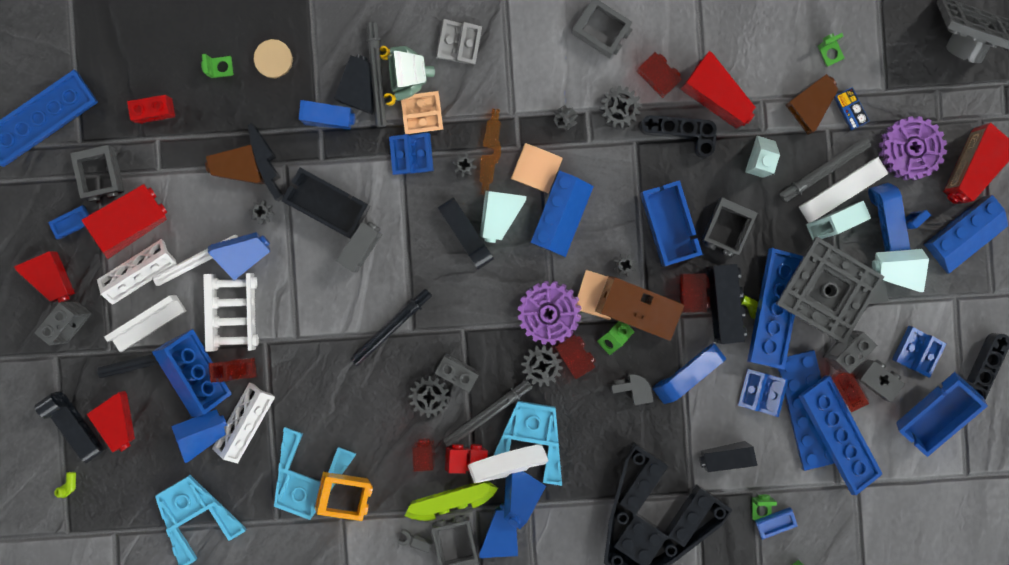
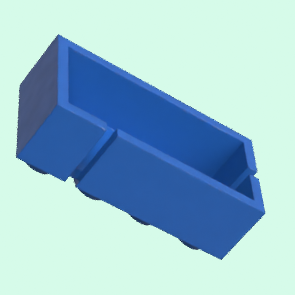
(670, 223)
(941, 414)

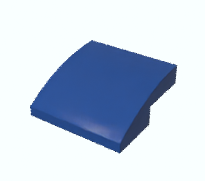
(411, 153)
(919, 351)
(763, 392)

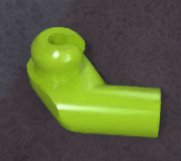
(751, 305)
(68, 487)

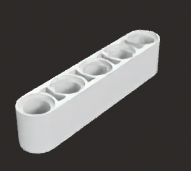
(843, 190)

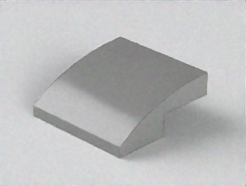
(458, 42)

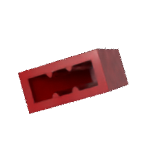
(47, 276)
(114, 422)

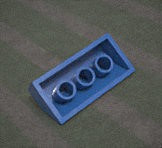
(562, 214)
(968, 233)
(188, 372)

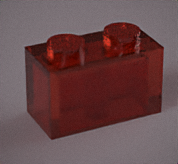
(659, 74)
(694, 292)
(575, 356)
(850, 390)
(424, 455)

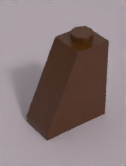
(813, 103)
(235, 165)

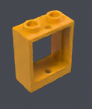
(324, 492)

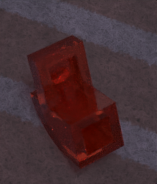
(232, 370)

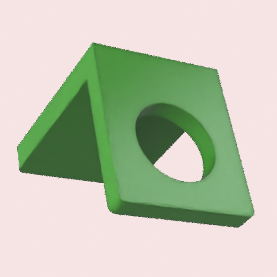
(830, 42)
(209, 66)
(617, 335)
(762, 500)

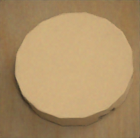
(273, 58)

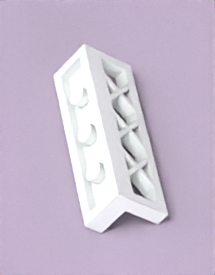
(136, 275)
(146, 323)
(245, 425)

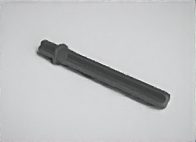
(376, 74)
(824, 170)
(510, 397)

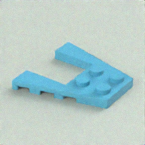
(535, 425)
(296, 491)
(182, 503)

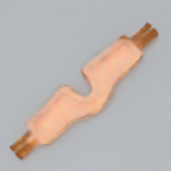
(491, 141)

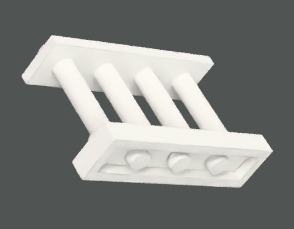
(213, 322)

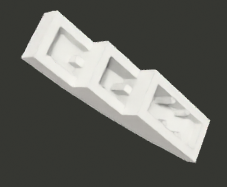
(507, 463)

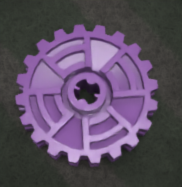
(917, 134)
(534, 311)

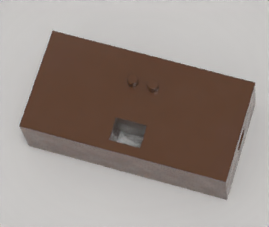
(639, 308)

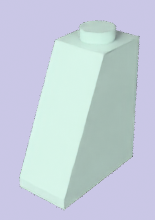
(763, 157)
(498, 214)
(839, 221)
(903, 267)

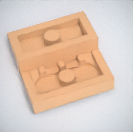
(422, 113)
(536, 168)
(590, 292)

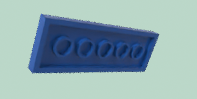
(43, 116)
(772, 323)
(803, 372)
(840, 435)

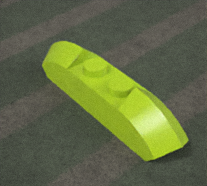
(474, 493)

